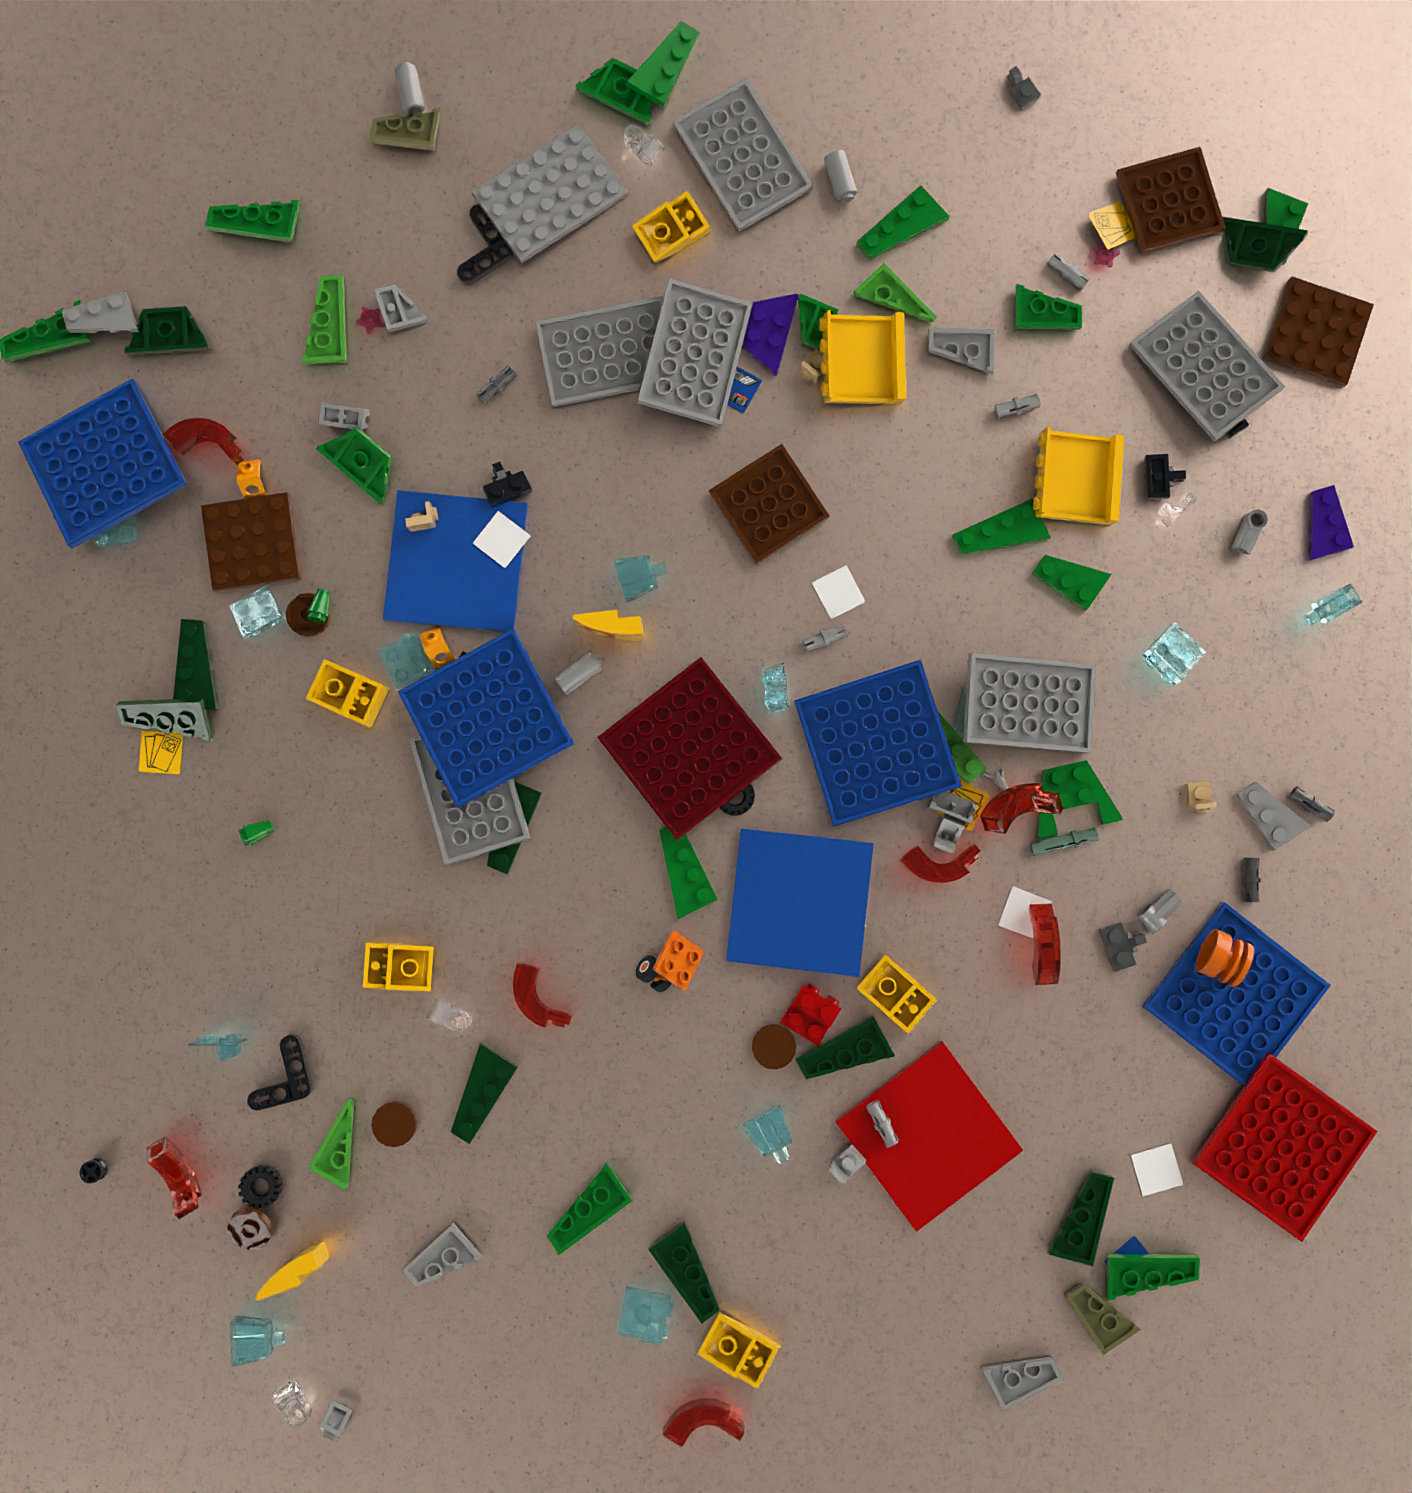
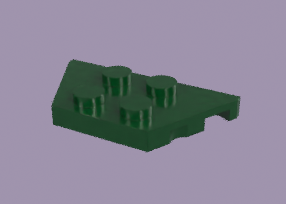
(1260, 244)
(166, 332)

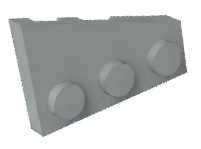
(102, 314)

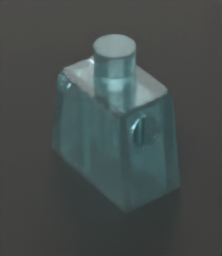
(638, 575)
(1339, 600)
(770, 1133)
(253, 1339)

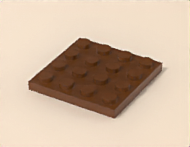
(1170, 200)
(1318, 331)
(769, 503)
(250, 542)

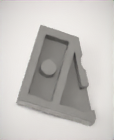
(397, 310)

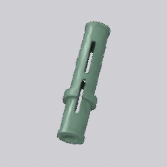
(1068, 840)

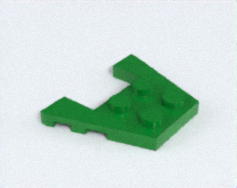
(1076, 787)

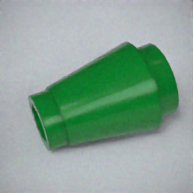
(319, 607)
(255, 832)

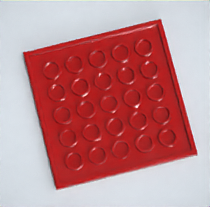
(944, 1134)
(1284, 1147)

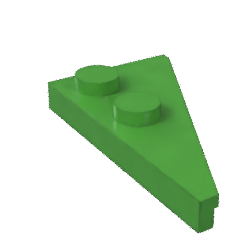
(889, 291)
(334, 1154)

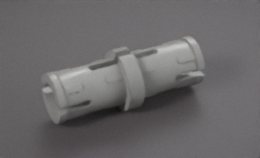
(1068, 271)
(1017, 406)
(825, 637)
(882, 1123)

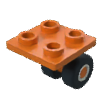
(674, 965)

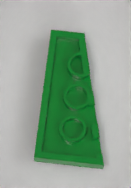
(661, 69)
(912, 216)
(268, 221)
(40, 338)
(1002, 530)
(687, 878)
(592, 1208)
(1148, 1271)

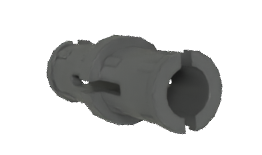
(496, 384)
(1311, 804)
(1252, 879)

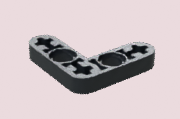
(493, 246)
(289, 1086)

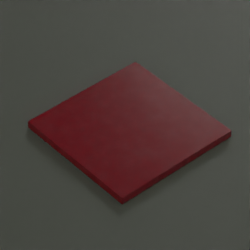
(689, 748)

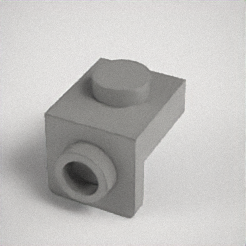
(948, 833)

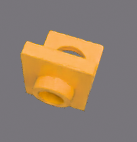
(249, 474)
(433, 644)

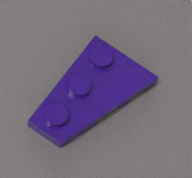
(1328, 524)

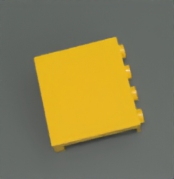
(863, 359)
(1079, 477)

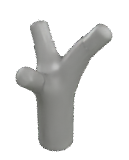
(998, 779)

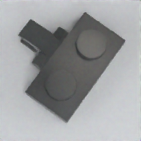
(1120, 945)

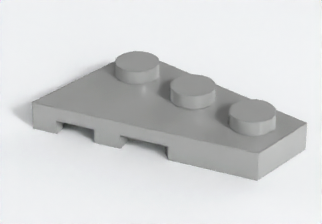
(964, 346)
(1271, 816)
(446, 1253)
(1021, 1379)

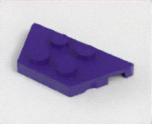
(769, 329)

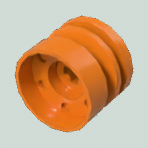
(1224, 958)

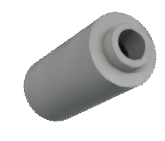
(409, 88)
(840, 176)
(579, 672)

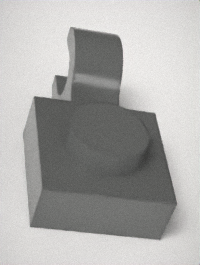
(1023, 90)

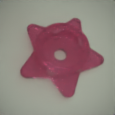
(1101, 259)
(369, 313)

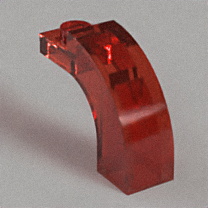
(193, 431)
(1016, 801)
(924, 868)
(1046, 944)
(531, 1006)
(177, 1173)
(701, 1413)

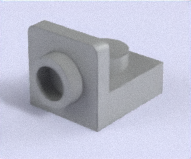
(846, 1164)
(335, 1420)

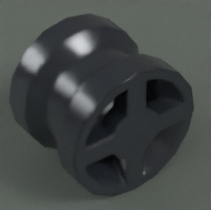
(88, 1170)

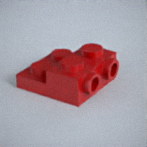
(811, 1013)

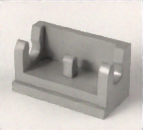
(343, 416)
(953, 806)

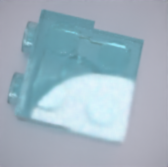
(1173, 654)
(645, 1315)

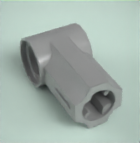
(1248, 532)
(1155, 914)

